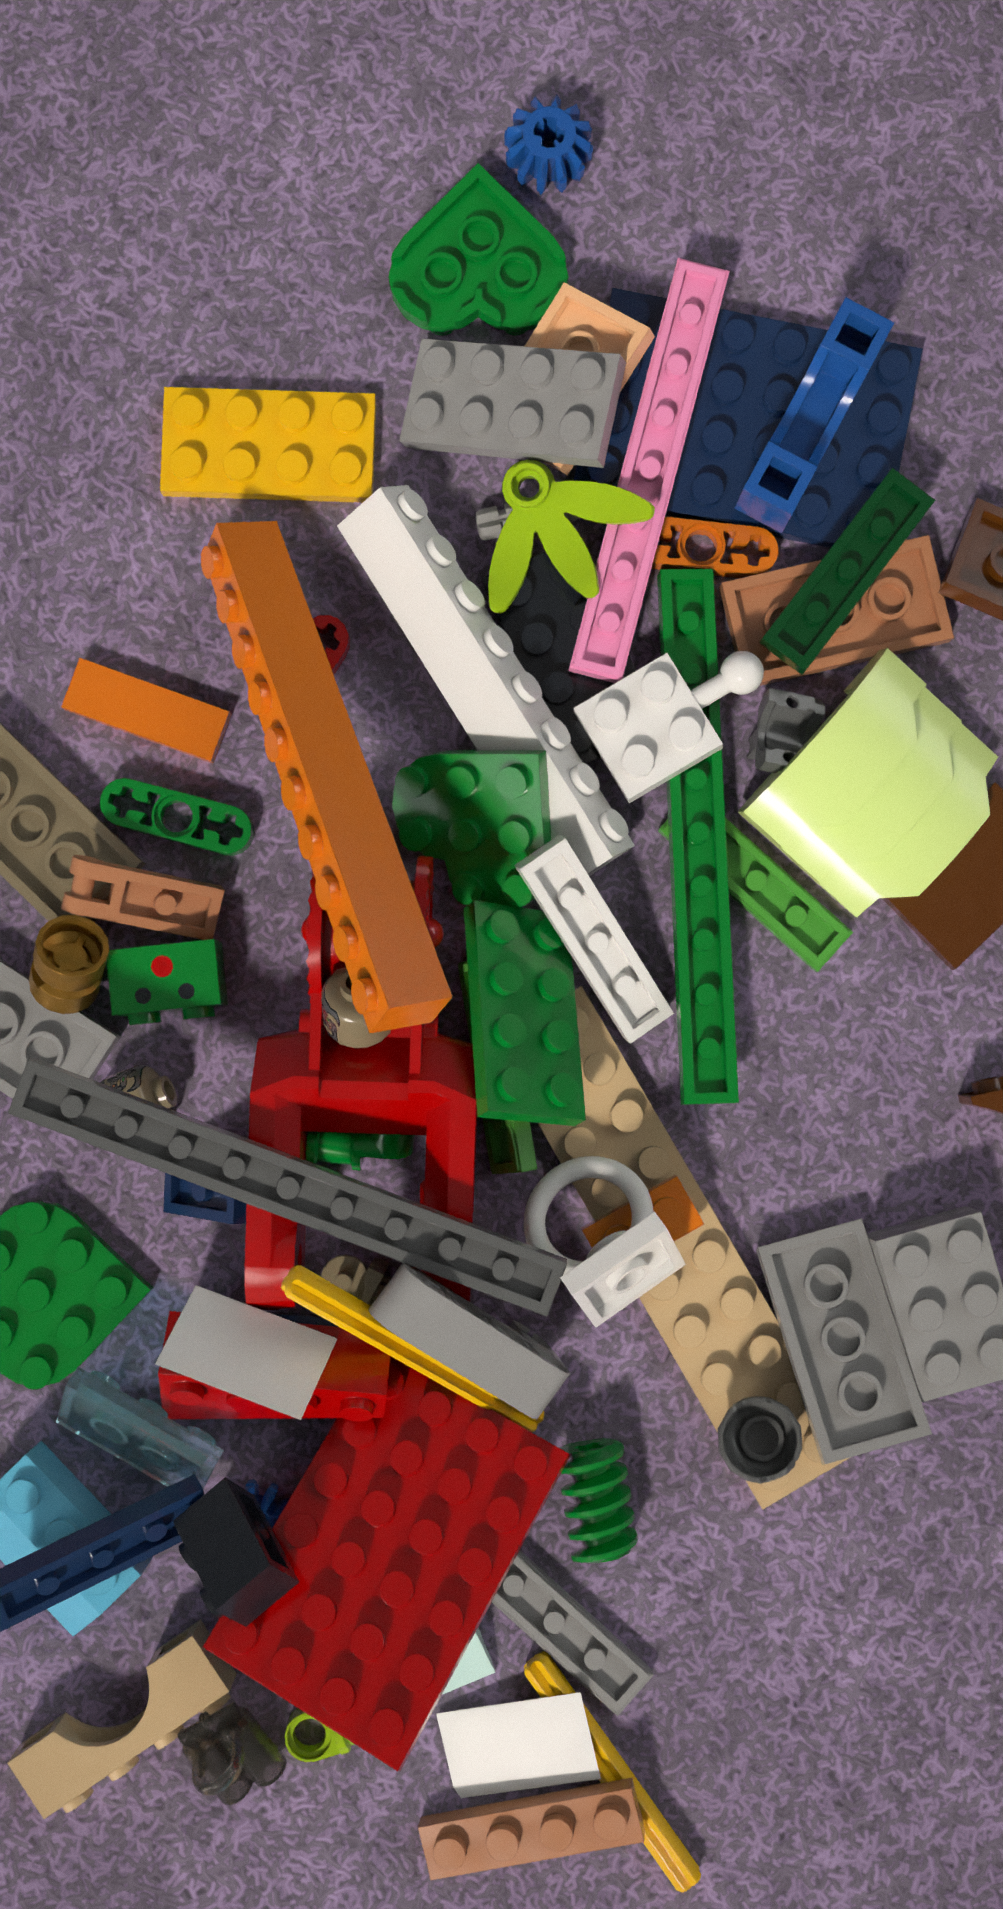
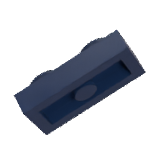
(202, 1203)

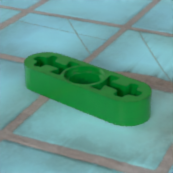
(143, 793)

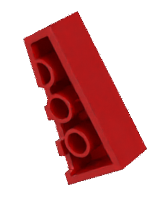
(348, 1388)

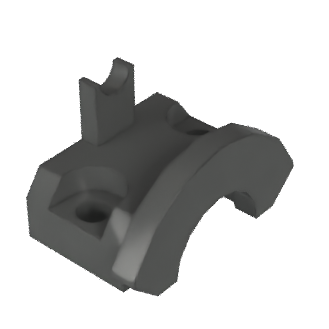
(783, 728)

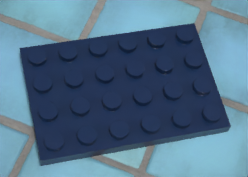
(739, 404)

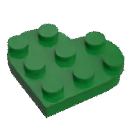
(477, 260)
(478, 815)
(57, 1292)

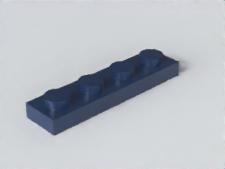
(94, 1553)

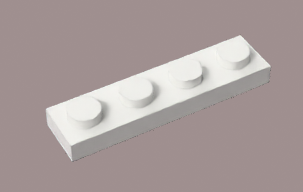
(594, 938)

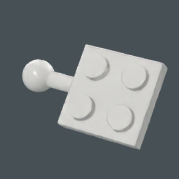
(653, 723)

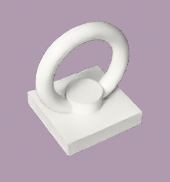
(620, 1264)

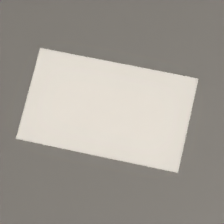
(247, 1352)
(518, 1745)

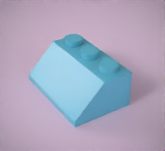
(43, 1504)

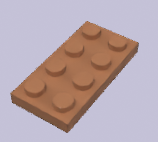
(894, 613)

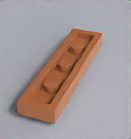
(531, 1829)

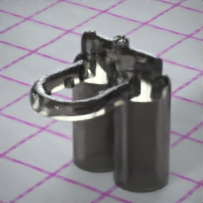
(230, 1754)

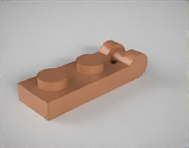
(144, 898)

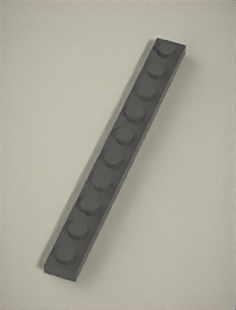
(288, 1186)

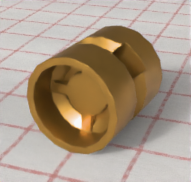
(68, 964)

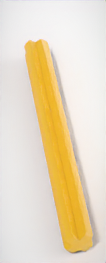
(354, 1317)

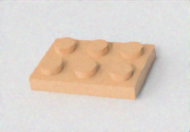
(589, 325)

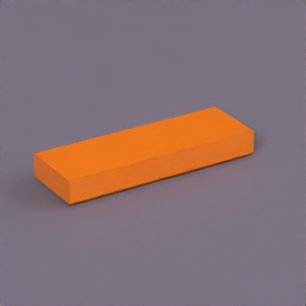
(146, 710)

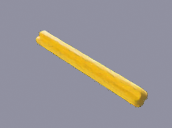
(659, 1835)

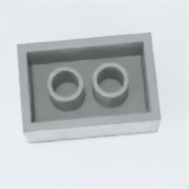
(944, 1299)

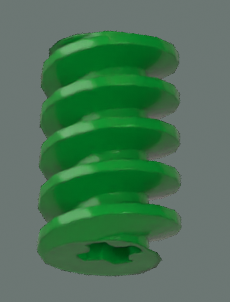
(600, 1500)

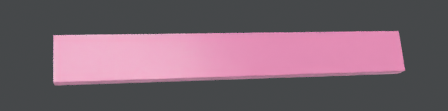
(650, 468)

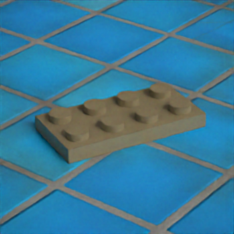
(44, 829)

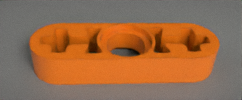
(738, 563)

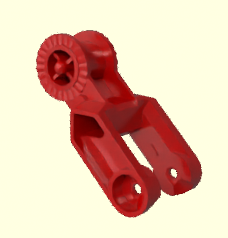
(399, 1086)

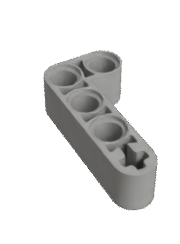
(471, 1341)

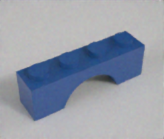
(814, 415)

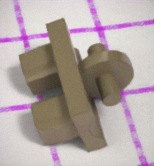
(354, 1277)

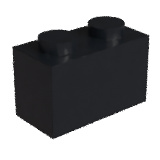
(234, 1553)

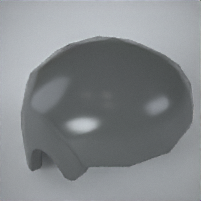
(759, 1439)

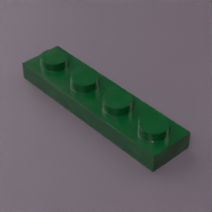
(847, 571)

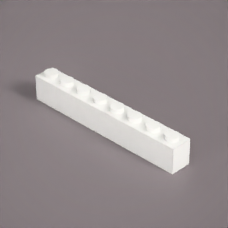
(476, 663)

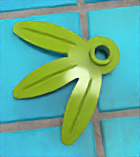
(560, 539)

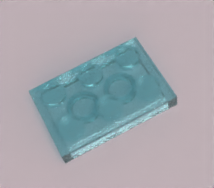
(136, 1430)

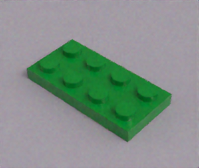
(522, 1017)

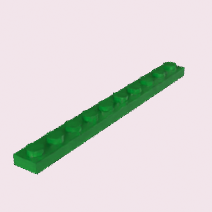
(699, 859)

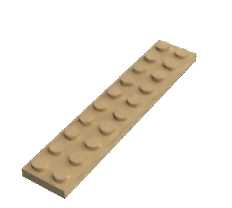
(711, 1305)

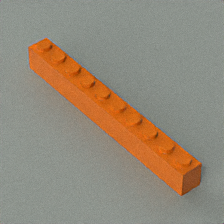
(324, 779)

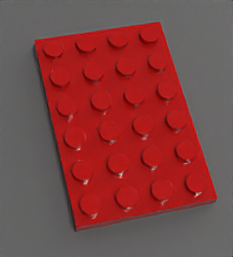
(395, 1561)

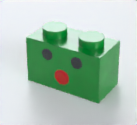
(167, 979)

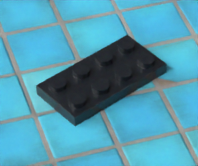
(544, 633)

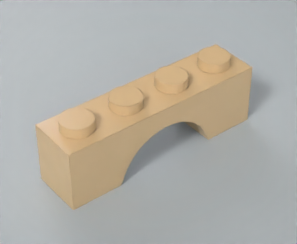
(70, 1757)

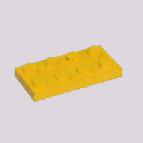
(268, 444)

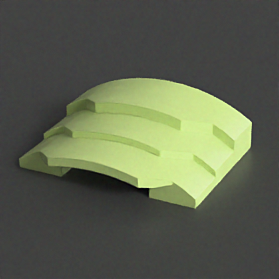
(878, 790)

